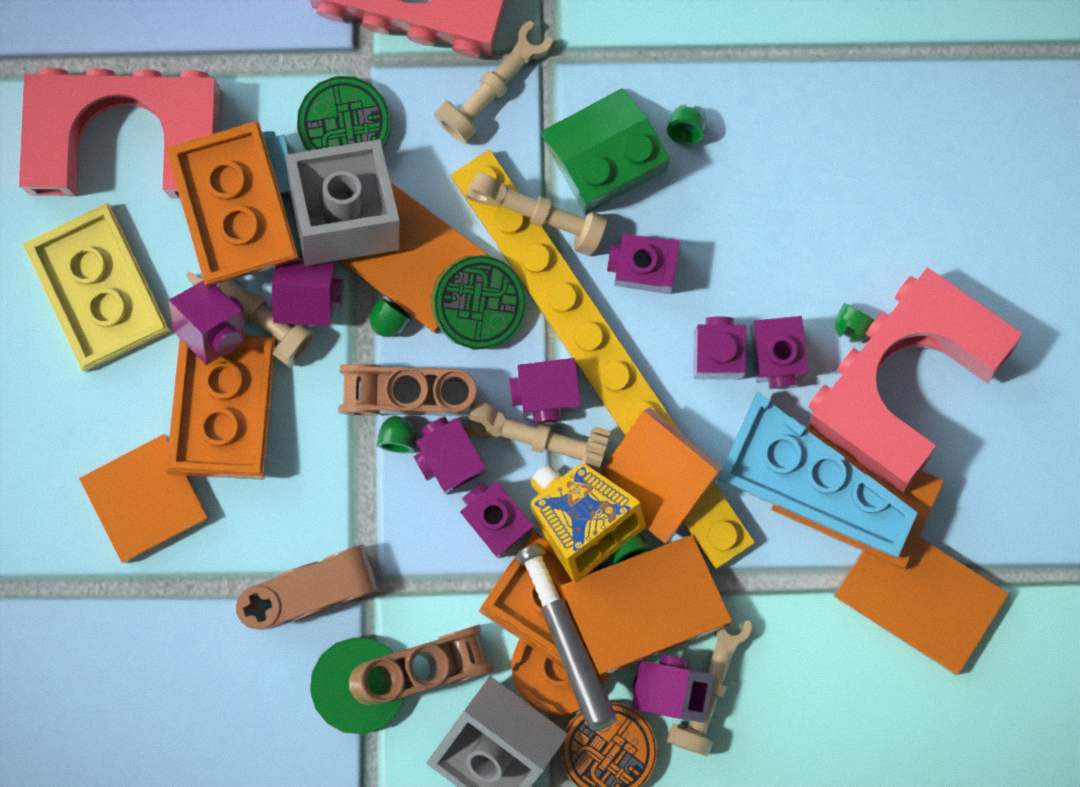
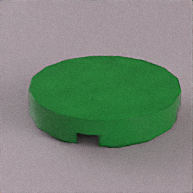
(331, 687)

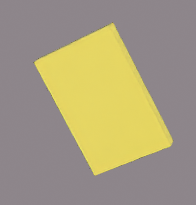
(96, 287)

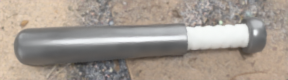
(573, 654)

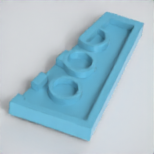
(803, 475)

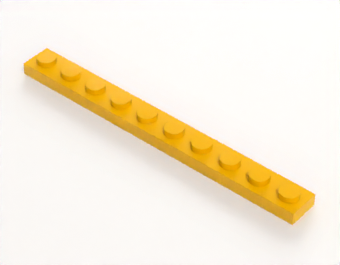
(592, 345)

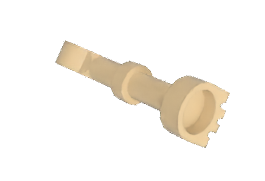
(493, 85)
(587, 230)
(293, 340)
(488, 422)
(695, 737)

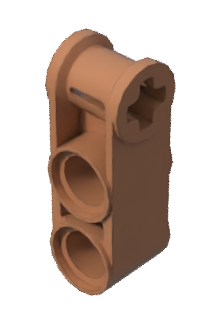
(379, 388)
(310, 589)
(450, 658)

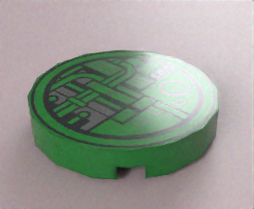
(342, 113)
(478, 302)

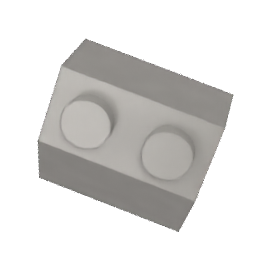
(343, 202)
(497, 742)

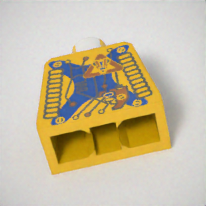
(583, 516)

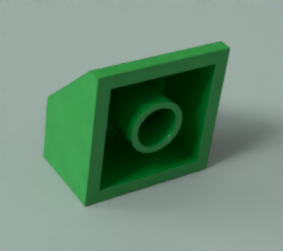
(606, 150)

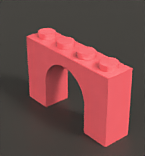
(464, 24)
(62, 106)
(929, 316)

